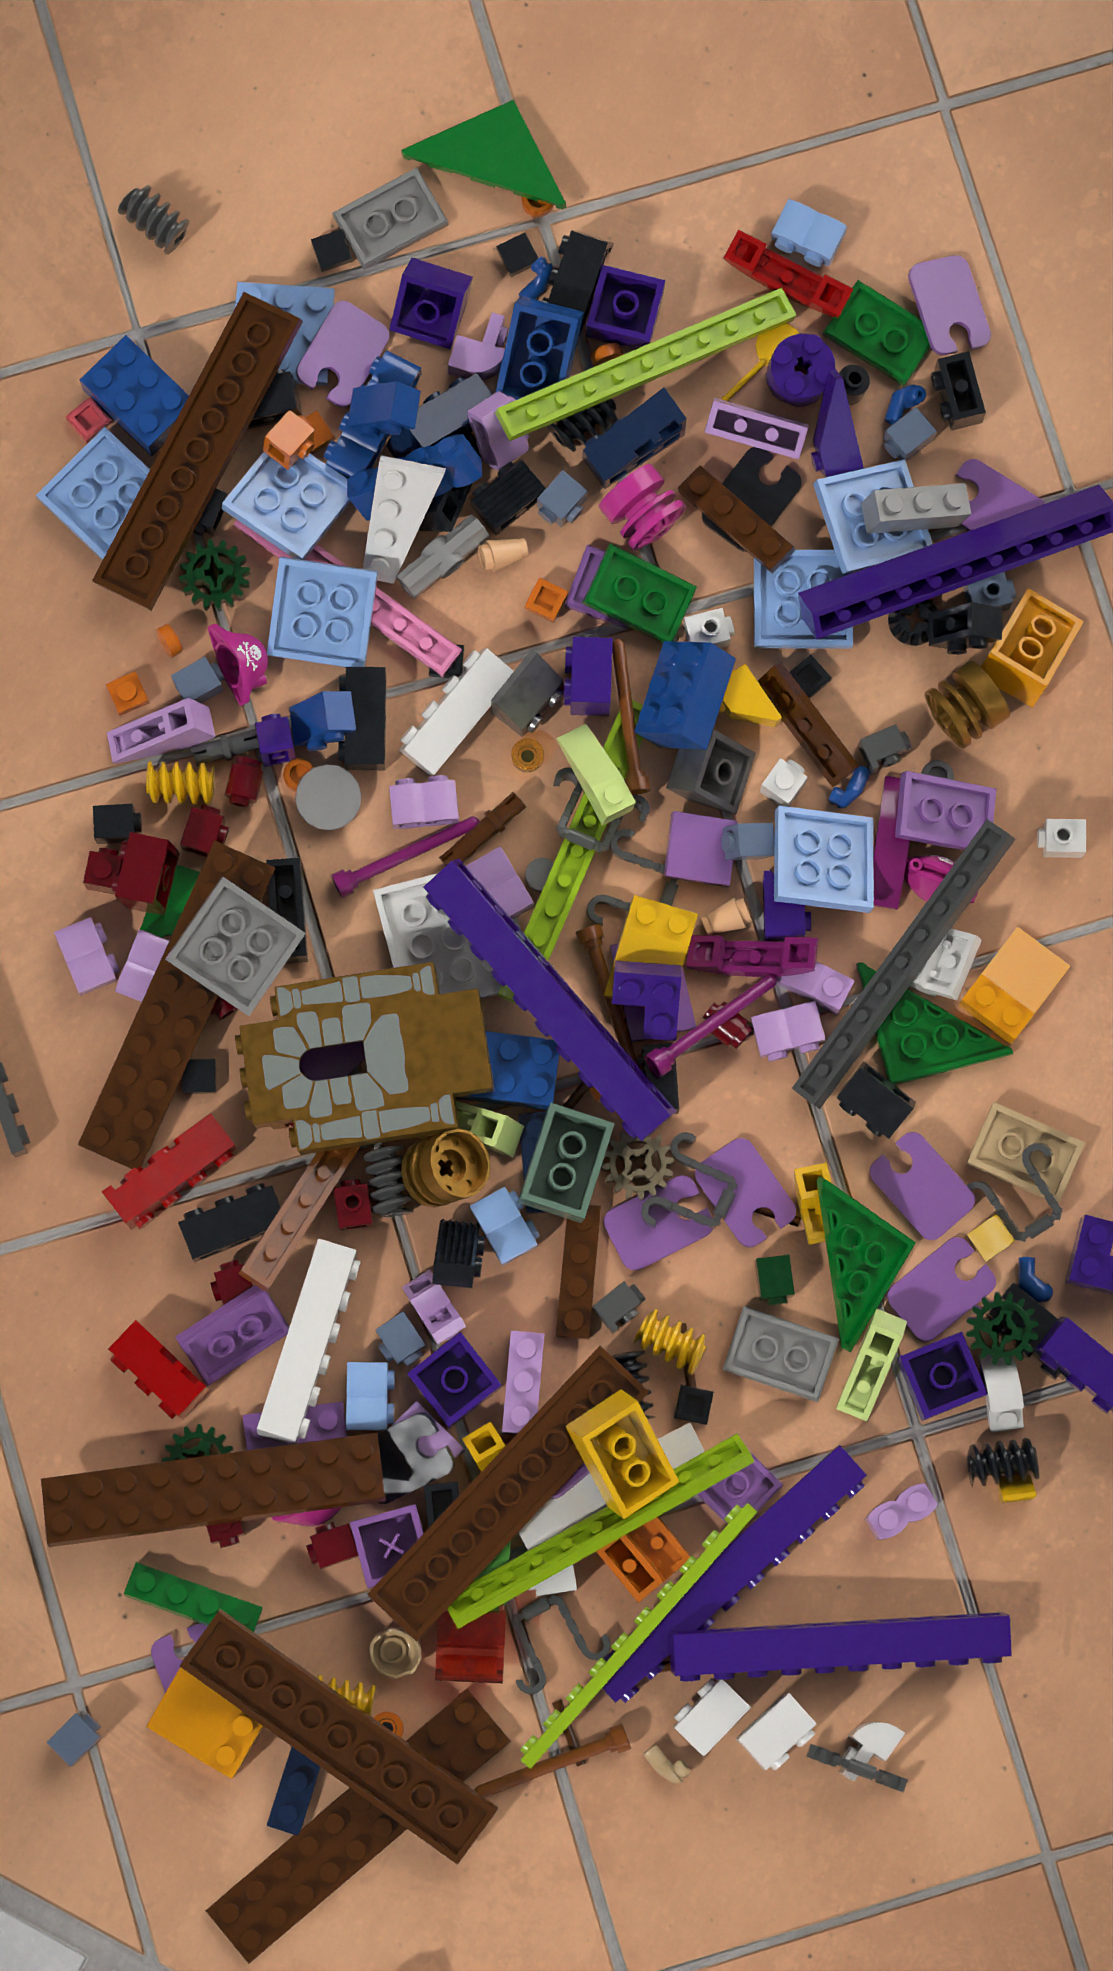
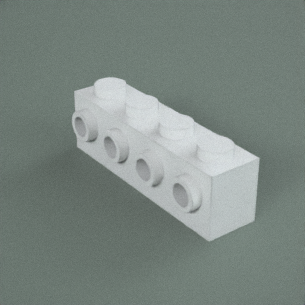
(456, 712)

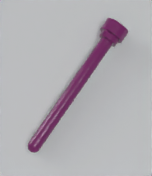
(348, 881)
(660, 1060)

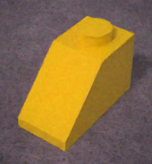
(747, 700)

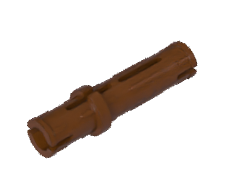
(489, 826)

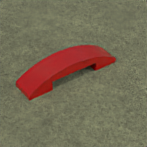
(777, 272)

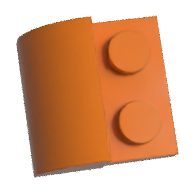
(645, 1557)

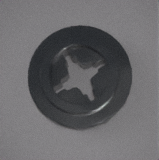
(901, 627)

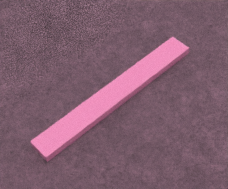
(387, 616)

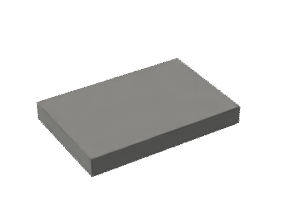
(390, 218)
(780, 1354)

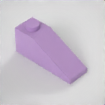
(162, 732)
(822, 985)

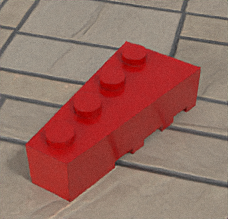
(171, 1172)

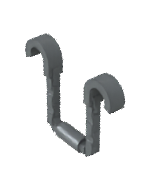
(583, 839)
(667, 895)
(722, 1205)
(1042, 1223)
(535, 1609)
(857, 1767)

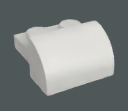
(948, 965)
(872, 1739)

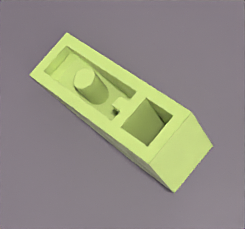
(596, 774)
(494, 1129)
(871, 1364)

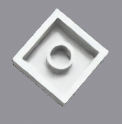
(776, 1732)

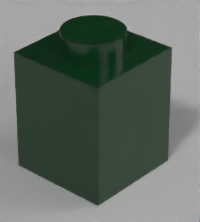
(774, 1279)

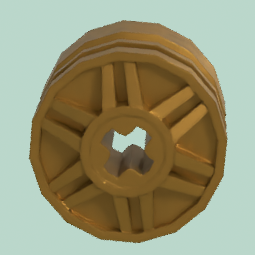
(972, 701)
(445, 1168)

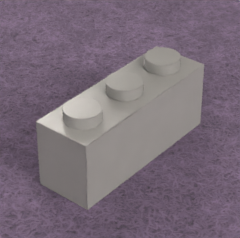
(916, 508)

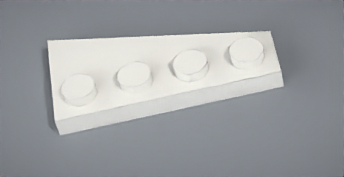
(398, 508)

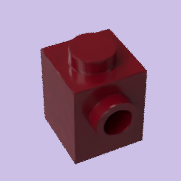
(202, 829)
(101, 870)
(353, 1205)
(229, 1282)
(226, 1533)
(332, 1545)

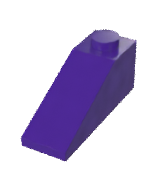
(835, 433)

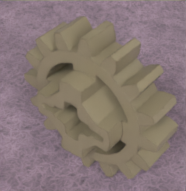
(649, 1174)

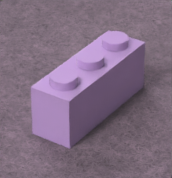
(756, 428)
(522, 1380)

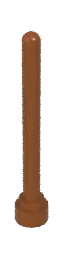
(635, 777)
(591, 940)
(614, 1741)

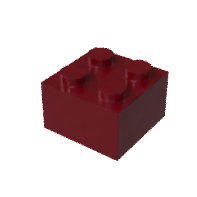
(146, 873)

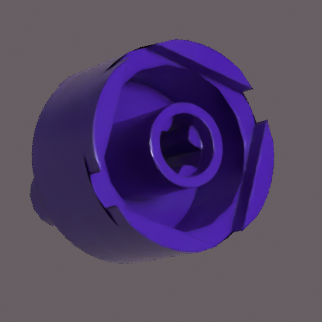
(792, 386)

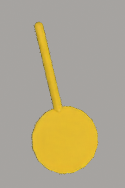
(764, 347)

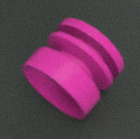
(638, 502)

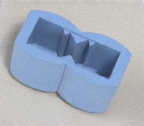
(808, 233)
(504, 1225)
(368, 1396)

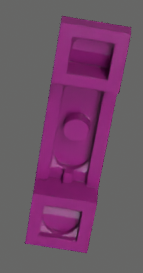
(889, 851)
(752, 958)

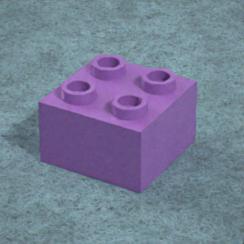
(384, 1540)

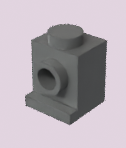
(884, 748)
(619, 1306)

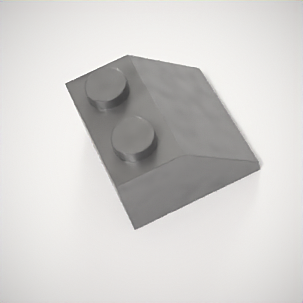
(527, 694)
(713, 775)

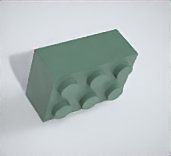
(566, 1162)

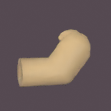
(661, 1764)

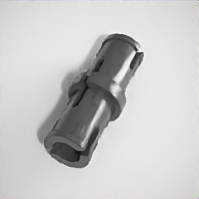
(225, 747)

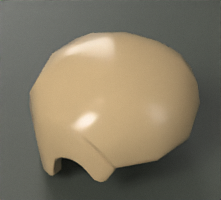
(395, 1652)

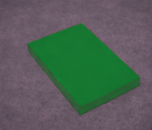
(880, 333)
(639, 594)

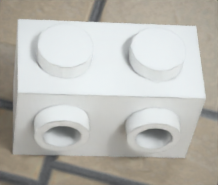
(710, 1716)

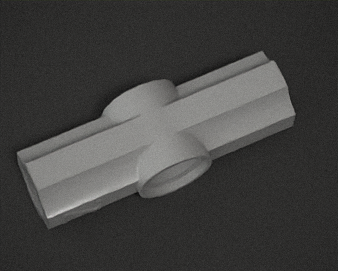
(442, 556)

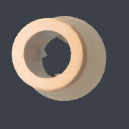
(501, 553)
(728, 917)

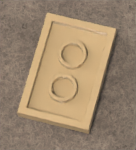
(1007, 1136)

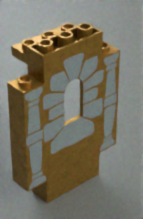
(417, 1054)

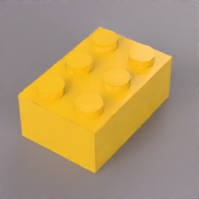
(622, 1454)

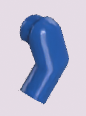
(540, 282)
(902, 400)
(853, 790)
(1030, 1283)

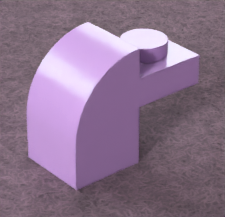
(480, 357)
(434, 1307)

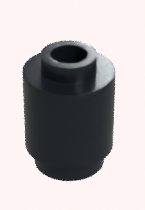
(855, 381)

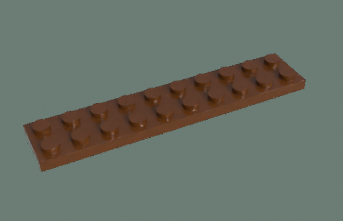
(197, 451)
(164, 1029)
(212, 1489)
(498, 1501)
(338, 1736)
(344, 1837)

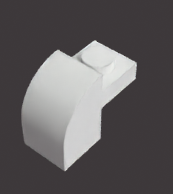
(1003, 1395)

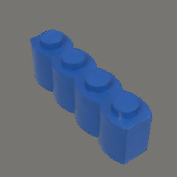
(357, 452)
(453, 453)

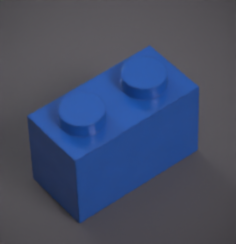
(383, 409)
(322, 719)

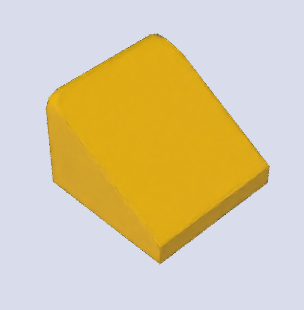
(990, 1238)
(1016, 1491)

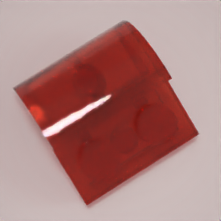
(471, 1651)

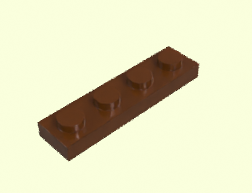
(736, 519)
(808, 725)
(578, 1276)

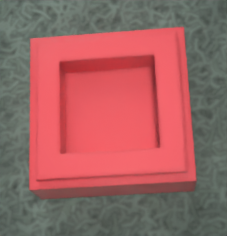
(88, 419)

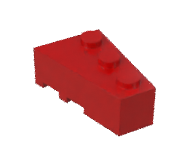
(157, 1371)

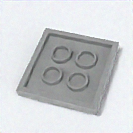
(235, 946)

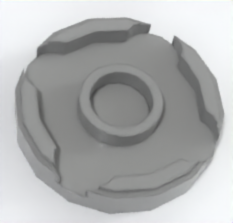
(328, 797)

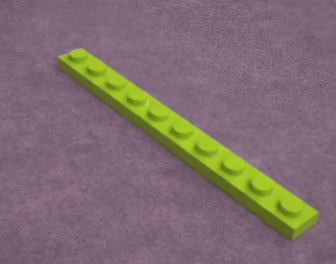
(645, 364)
(571, 860)
(595, 1534)
(626, 1644)

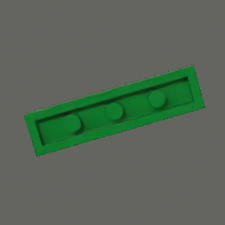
(187, 1598)

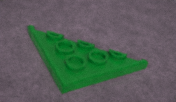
(493, 152)
(927, 1040)
(861, 1256)

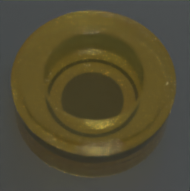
(527, 755)

